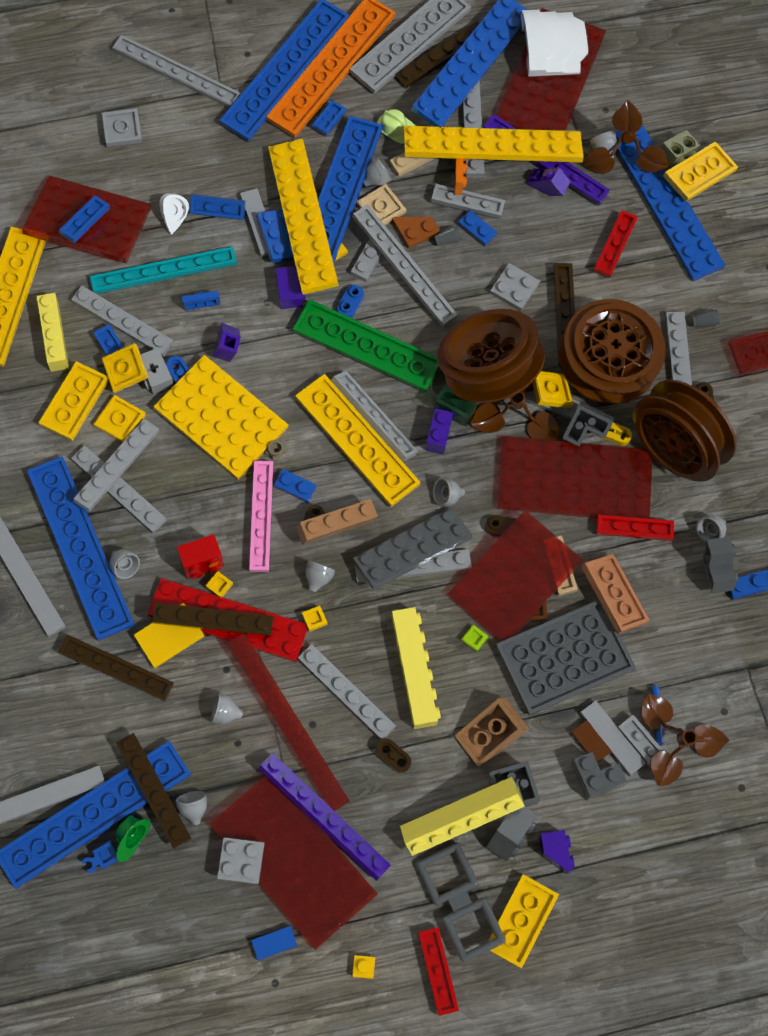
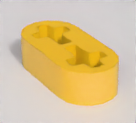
(614, 434)

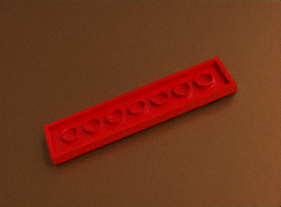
(286, 634)

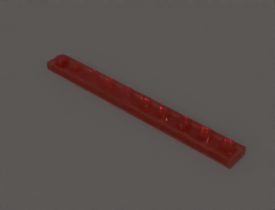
(288, 722)

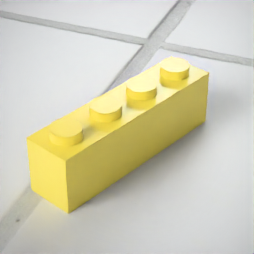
(52, 332)

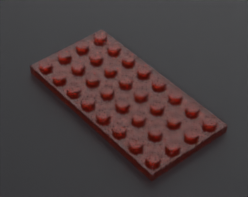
(551, 99)
(574, 479)
(299, 862)

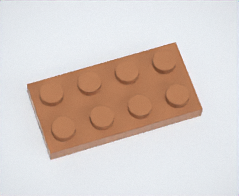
(615, 593)

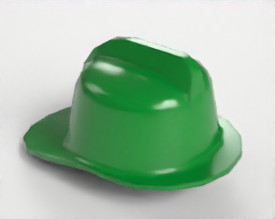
(129, 836)

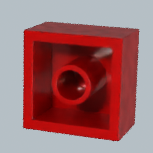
(200, 557)

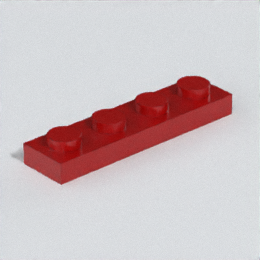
(615, 244)
(635, 527)
(438, 971)

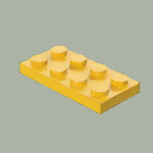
(700, 171)
(74, 401)
(523, 920)

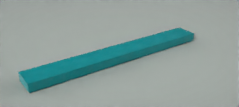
(163, 270)

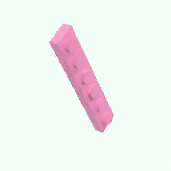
(261, 516)

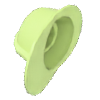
(393, 124)

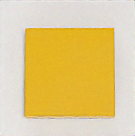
(124, 367)
(552, 390)
(119, 418)

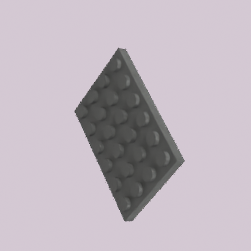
(565, 657)

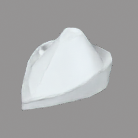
(172, 210)

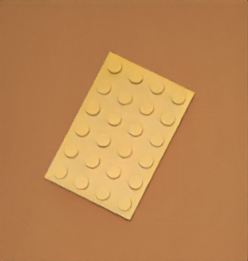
(221, 417)

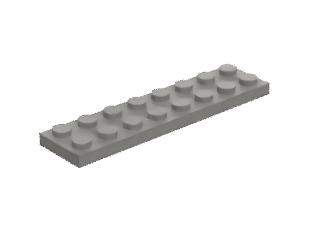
(408, 42)

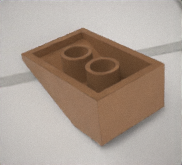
(492, 731)

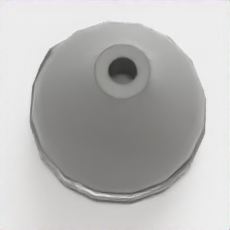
(605, 140)
(377, 174)
(447, 492)
(711, 527)
(124, 563)
(318, 575)
(225, 710)
(192, 806)

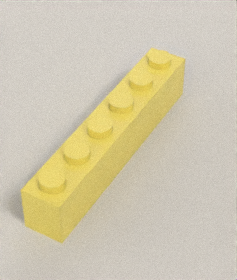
(414, 668)
(462, 816)

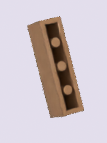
(336, 522)

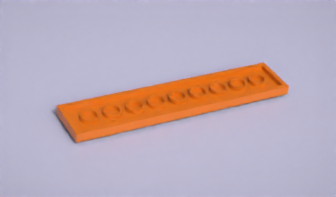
(330, 67)

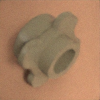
(276, 444)

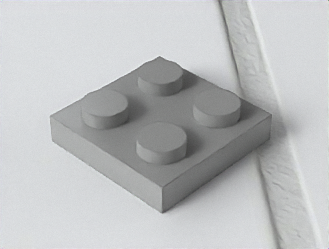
(121, 127)
(515, 287)
(241, 861)

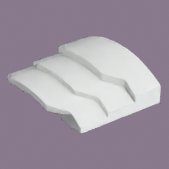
(554, 42)

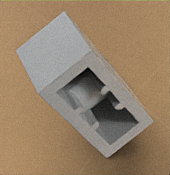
(161, 379)

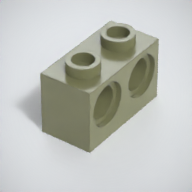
(680, 148)

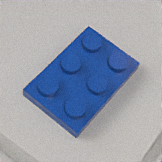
(275, 235)

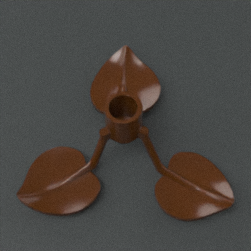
(628, 121)
(490, 419)
(705, 738)

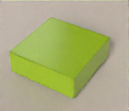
(474, 638)

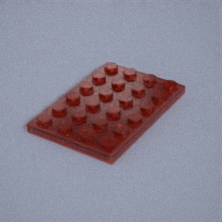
(109, 237)
(515, 577)

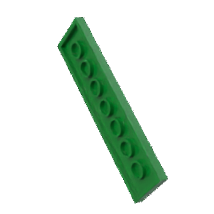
(367, 345)

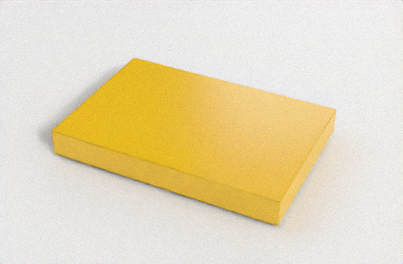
(166, 641)

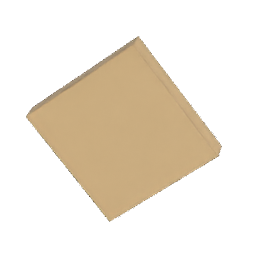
(383, 204)

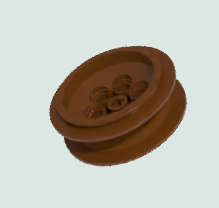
(491, 355)
(595, 375)
(684, 430)

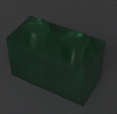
(461, 409)

